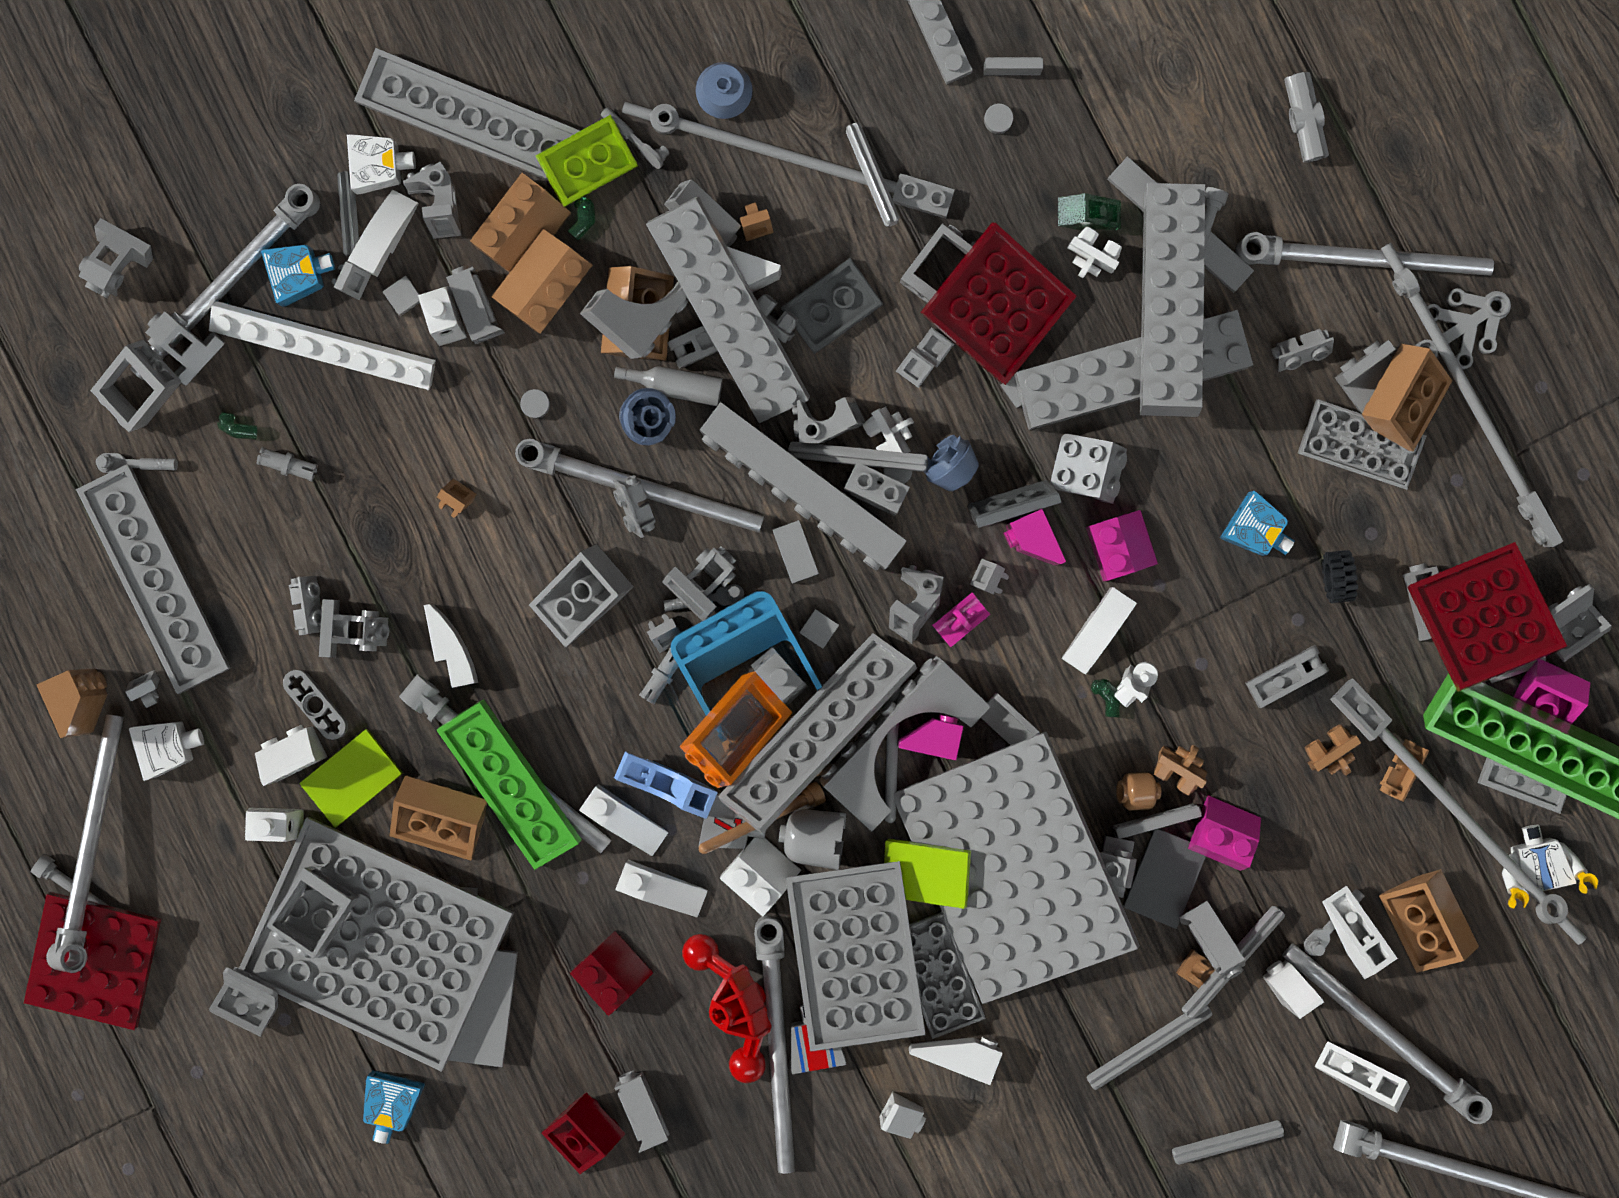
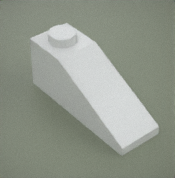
(623, 820)
(660, 889)
(1358, 933)
(1292, 988)
(965, 1056)
(1363, 1076)

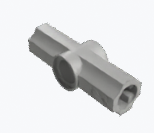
(1306, 117)

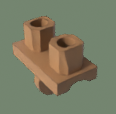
(1342, 742)
(1183, 763)

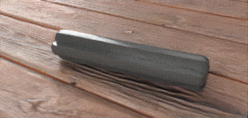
(348, 213)

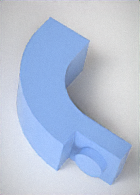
(666, 783)

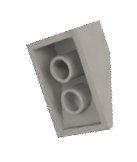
(580, 594)

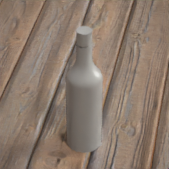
(676, 383)

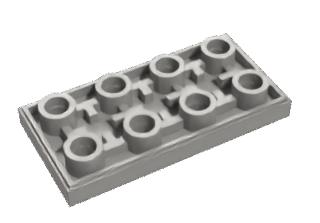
(1350, 443)
(942, 978)
(487, 1025)

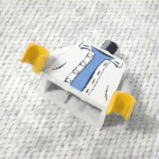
(1547, 864)

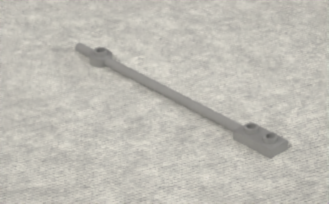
(907, 191)
(1530, 504)
(1372, 722)

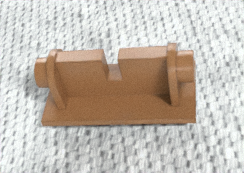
(1400, 779)

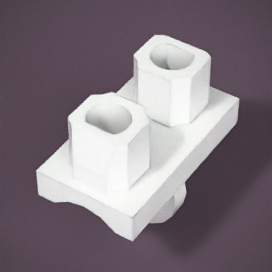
(1083, 246)
(883, 422)
(1136, 683)

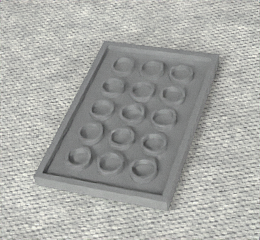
(855, 956)

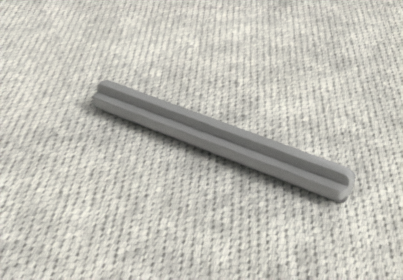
(852, 455)
(1246, 947)
(1145, 1048)

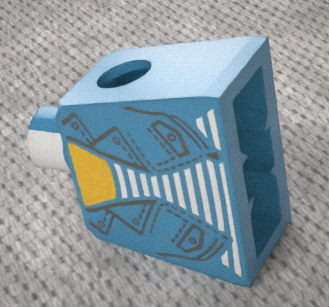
(295, 272)
(1258, 527)
(389, 1103)

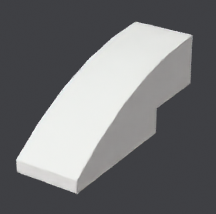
(383, 233)
(1099, 630)
(450, 647)

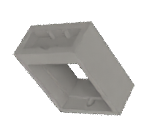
(913, 282)
(159, 377)
(884, 496)
(329, 888)

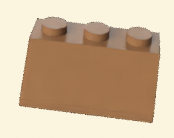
(518, 221)
(541, 281)
(639, 287)
(1407, 396)
(74, 700)
(437, 817)
(1429, 921)

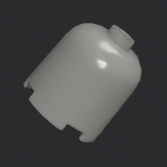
(814, 837)

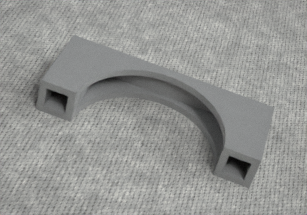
(637, 325)
(852, 775)

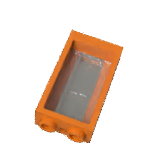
(735, 730)

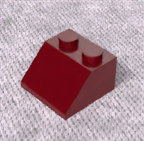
(611, 973)
(583, 1133)

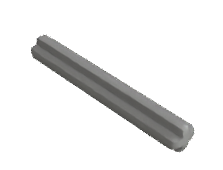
(872, 174)
(1228, 1142)

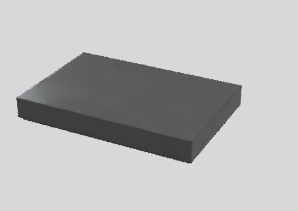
(833, 305)
(1013, 503)
(1164, 879)

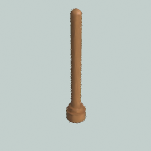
(811, 795)

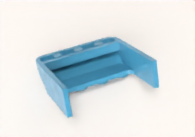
(730, 640)

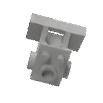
(443, 214)
(103, 276)
(166, 327)
(846, 417)
(718, 565)
(909, 618)
(336, 629)
(1119, 862)

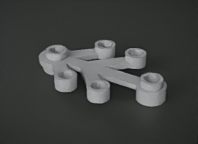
(1468, 324)

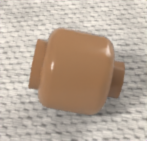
(1138, 791)

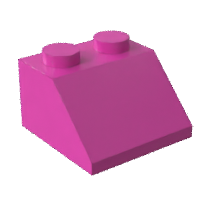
(1034, 538)
(1121, 545)
(1554, 691)
(934, 737)
(1226, 834)

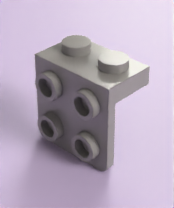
(1362, 376)
(1089, 467)
(1578, 621)
(245, 1001)

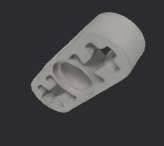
(295, 694)

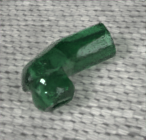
(586, 217)
(241, 431)
(1107, 691)

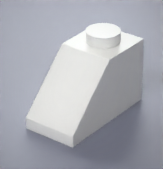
(901, 1116)

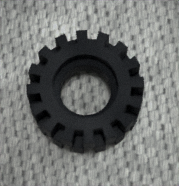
(1339, 576)

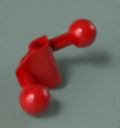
(735, 1007)

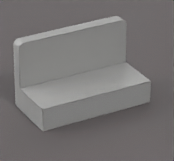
(1007, 721)

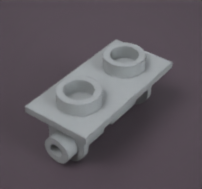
(1315, 347)
(636, 516)
(306, 592)

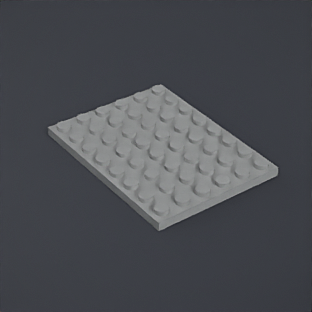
(1035, 873)
(400, 960)

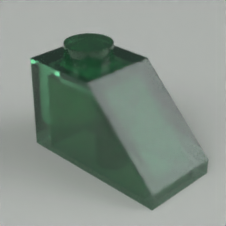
(1089, 211)

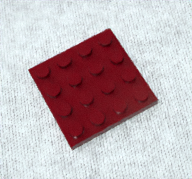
(998, 303)
(1486, 616)
(116, 968)

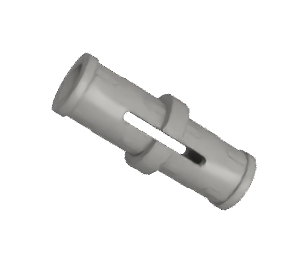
(287, 464)
(660, 678)

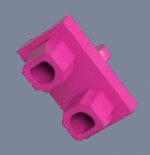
(961, 619)

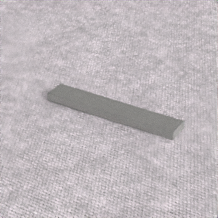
(1217, 256)

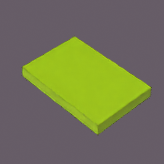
(586, 160)
(351, 778)
(932, 872)

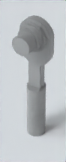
(654, 157)
(111, 461)
(723, 596)
(1320, 938)

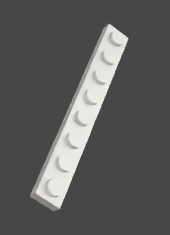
(321, 345)

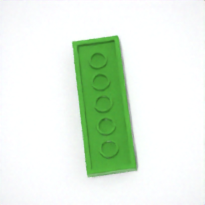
(509, 784)

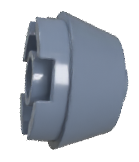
(724, 90)
(647, 416)
(952, 464)

